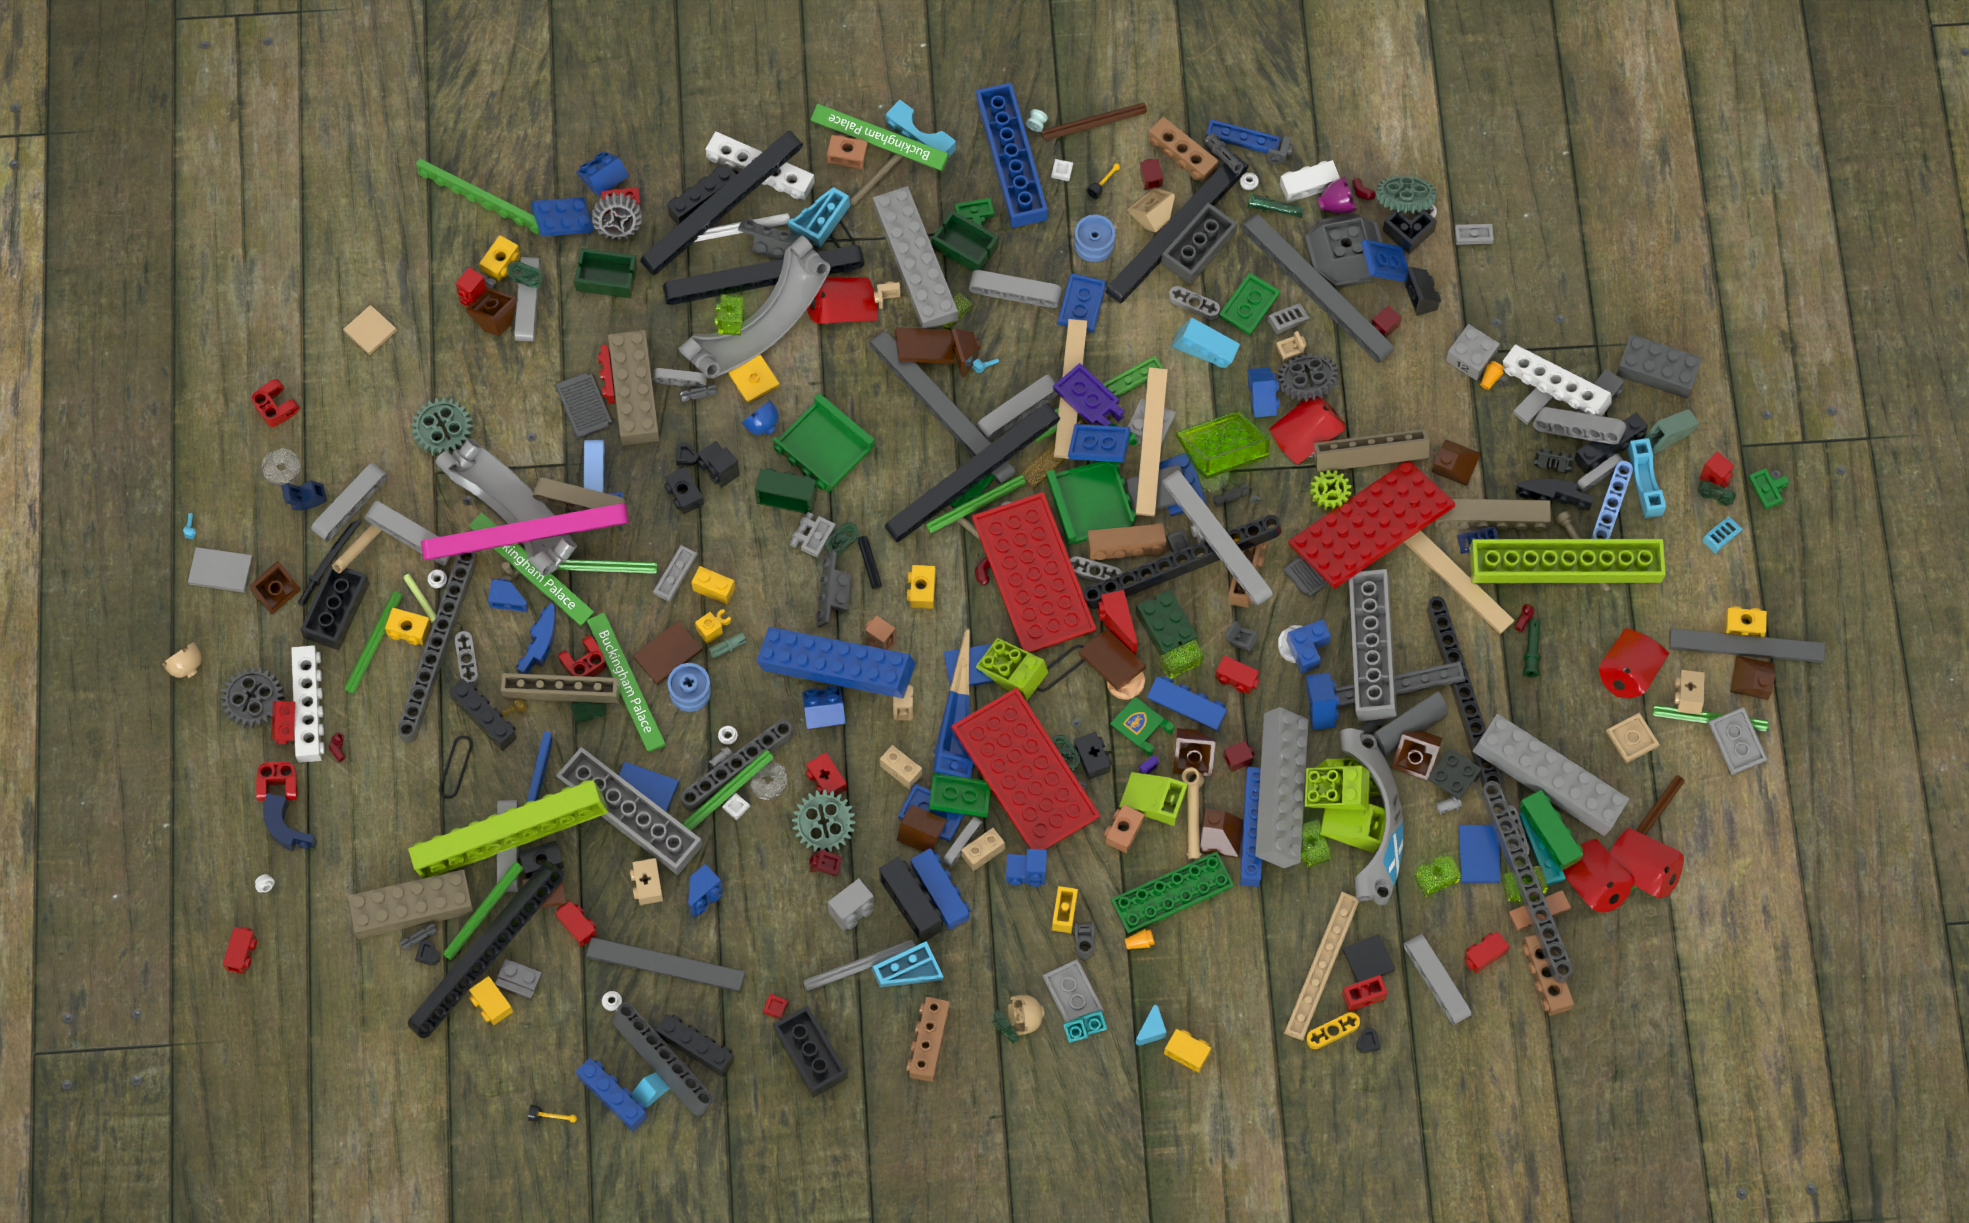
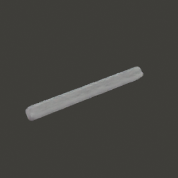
(856, 966)

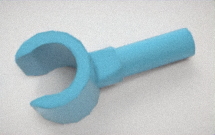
(979, 366)
(188, 531)

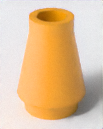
(1491, 375)
(1142, 939)

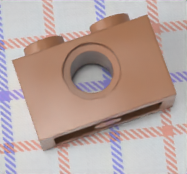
(854, 158)
(880, 634)
(1123, 839)

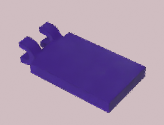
(1088, 396)

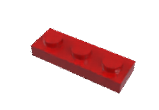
(606, 374)

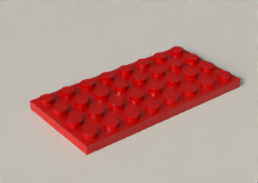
(1371, 524)
(1034, 573)
(1025, 771)

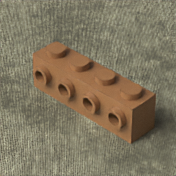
(1126, 542)
(1255, 555)
(929, 1039)

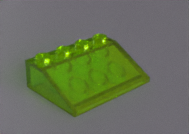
(1224, 444)

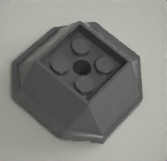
(1337, 263)

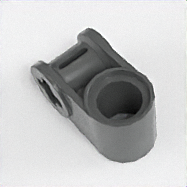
(1084, 936)

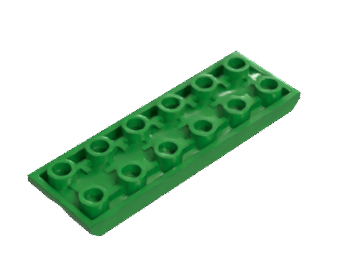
(1172, 893)

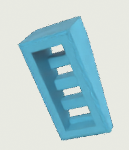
(1715, 546)

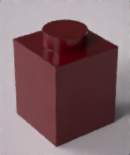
(1151, 174)
(1386, 321)
(1238, 756)

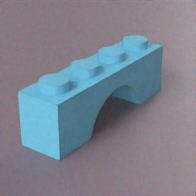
(901, 119)
(1649, 494)

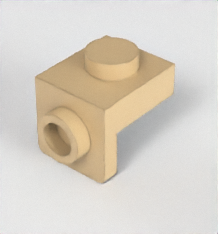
(885, 291)
(1291, 347)

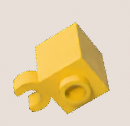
(711, 627)

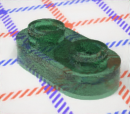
(526, 274)
(1715, 492)
(841, 539)
(1068, 751)

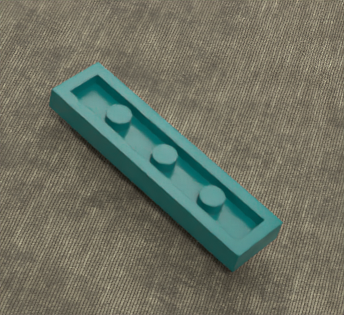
(1541, 855)

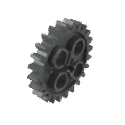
(1322, 375)
(237, 690)

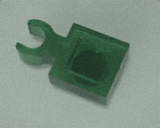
(586, 711)
(1001, 1023)

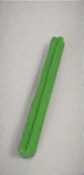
(975, 503)
(609, 566)
(372, 643)
(1704, 717)
(730, 788)
(483, 911)

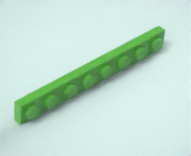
(476, 194)

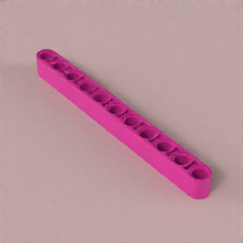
(524, 531)

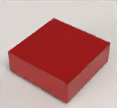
(775, 1006)

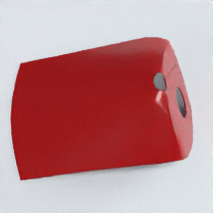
(844, 301)
(1305, 426)
(1638, 654)
(1646, 862)
(1594, 873)

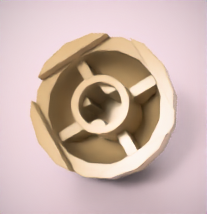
(184, 662)
(1025, 1014)

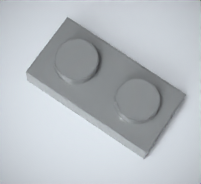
(1474, 234)

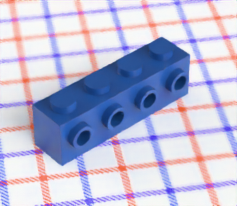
(1187, 703)
(940, 889)
(614, 1097)

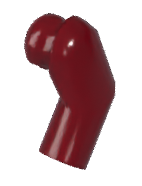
(1363, 192)
(980, 572)
(1526, 614)
(335, 746)

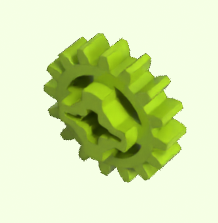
(1328, 482)

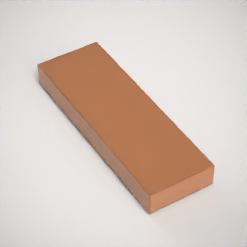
(1556, 902)

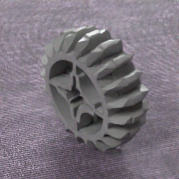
(621, 207)

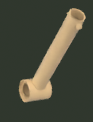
(355, 549)
(1193, 812)

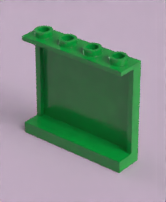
(824, 444)
(1090, 500)

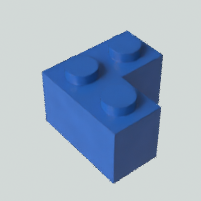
(1263, 390)
(1304, 643)
(1322, 701)
(1027, 868)

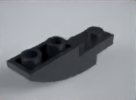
(1551, 489)

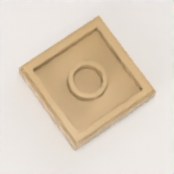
(370, 330)
(1632, 738)

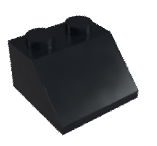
(1421, 291)

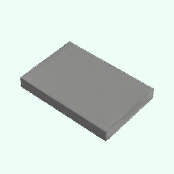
(220, 569)
(1737, 741)
(1071, 991)

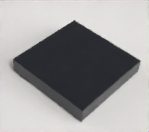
(1368, 958)

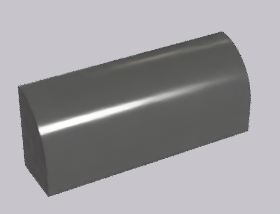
(1415, 720)

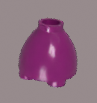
(1337, 198)

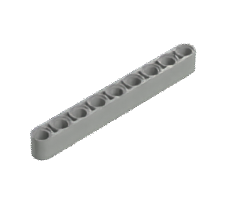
(1217, 538)

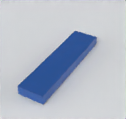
(1243, 137)
(540, 767)

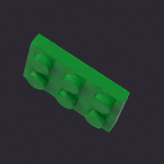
(1249, 304)
(959, 795)

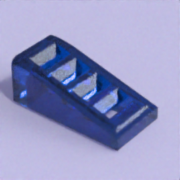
(1490, 531)

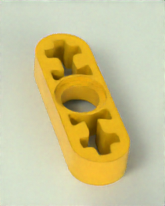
(1318, 1031)

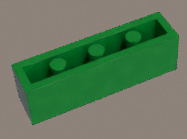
(1550, 830)

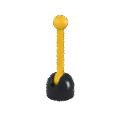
(1095, 189)
(536, 1114)

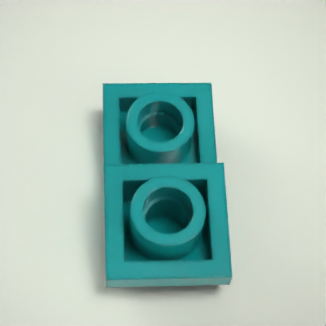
(1084, 1025)

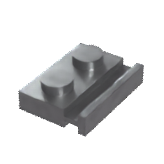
(518, 979)

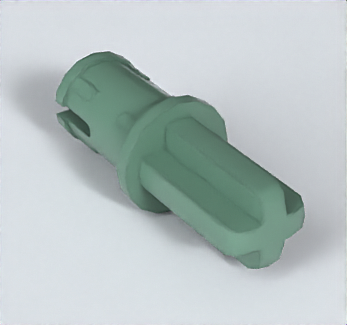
(727, 645)

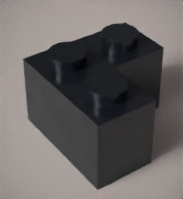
(1409, 233)
(719, 464)

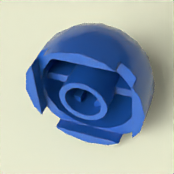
(762, 420)

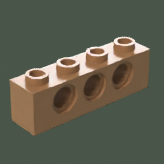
(1180, 141)
(1551, 1004)

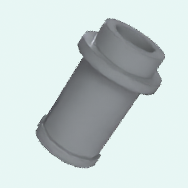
(720, 757)
(1448, 805)

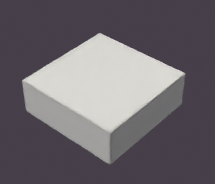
(1062, 170)
(736, 806)

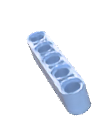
(594, 465)
(1615, 497)

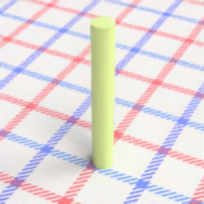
(420, 597)

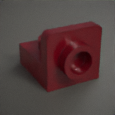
(825, 862)

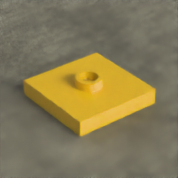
(754, 379)

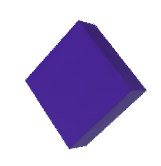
(1149, 766)

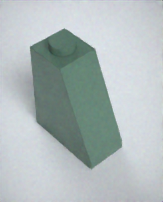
(1671, 430)

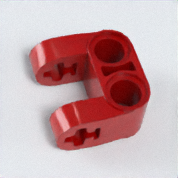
(268, 407)
(585, 662)
(276, 778)

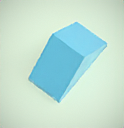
(1152, 1029)
(649, 1089)

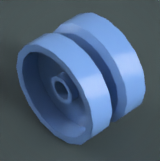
(1094, 238)
(689, 687)

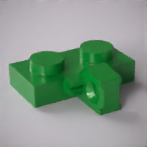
(976, 210)
(1768, 488)

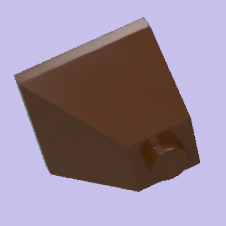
(493, 311)
(965, 349)
(1455, 462)
(1753, 678)
(1194, 751)
(1417, 753)
(1221, 833)

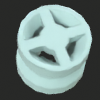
(1036, 120)

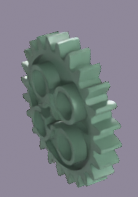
(1406, 193)
(458, 419)
(841, 817)

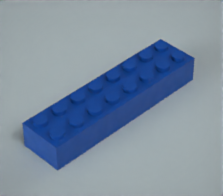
(1011, 155)
(836, 662)

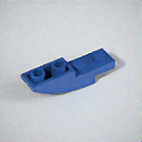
(543, 637)

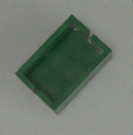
(965, 242)
(605, 273)
(785, 491)
(1165, 622)

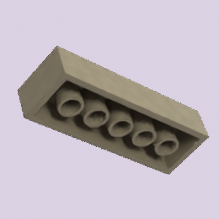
(633, 387)
(410, 904)

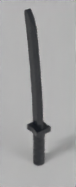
(315, 579)

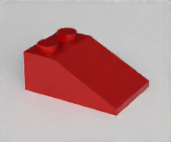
(1117, 619)

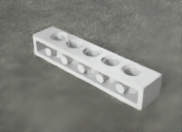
(720, 143)
(1552, 373)
(301, 657)

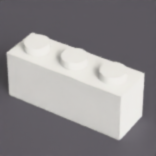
(1308, 181)

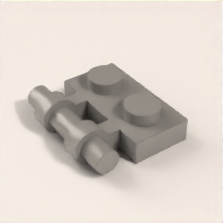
(817, 537)

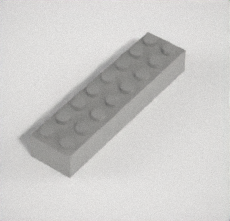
(915, 258)
(1372, 645)
(1551, 772)
(1282, 788)
(634, 812)

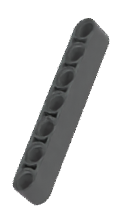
(726, 766)
(662, 1059)

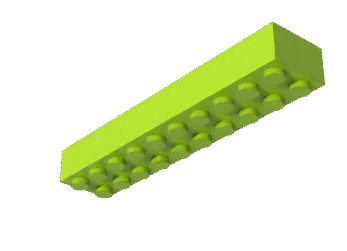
(1567, 561)
(508, 829)

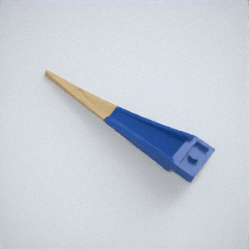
(949, 753)

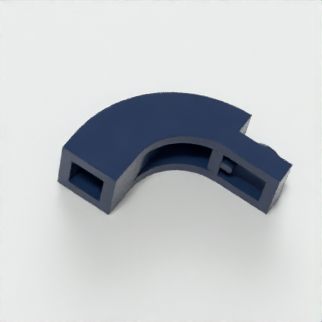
(274, 815)

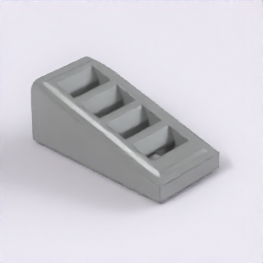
(1279, 329)

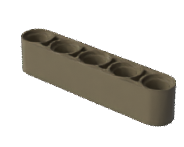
(572, 496)

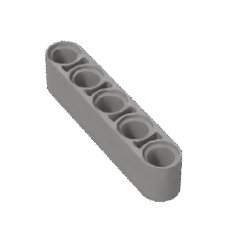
(1015, 288)
(527, 306)
(1017, 408)
(1579, 425)
(349, 502)
(400, 527)
(507, 858)
(1437, 979)

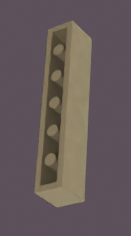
(1371, 450)
(1498, 513)
(560, 688)

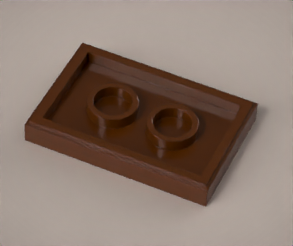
(924, 345)
(667, 652)
(1112, 659)

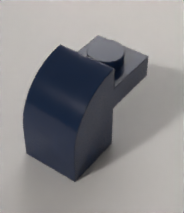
(304, 496)

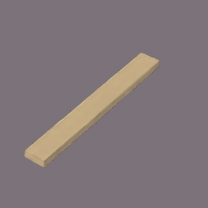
(1073, 356)
(1151, 442)
(1459, 582)
(1321, 966)

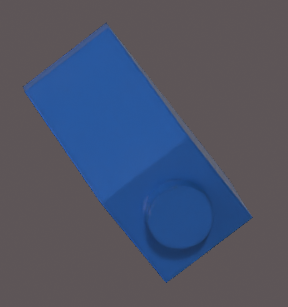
(505, 596)

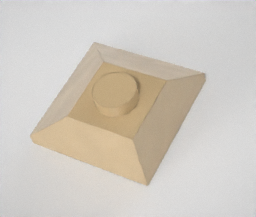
(1153, 209)

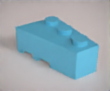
(821, 218)
(1205, 343)
(908, 967)

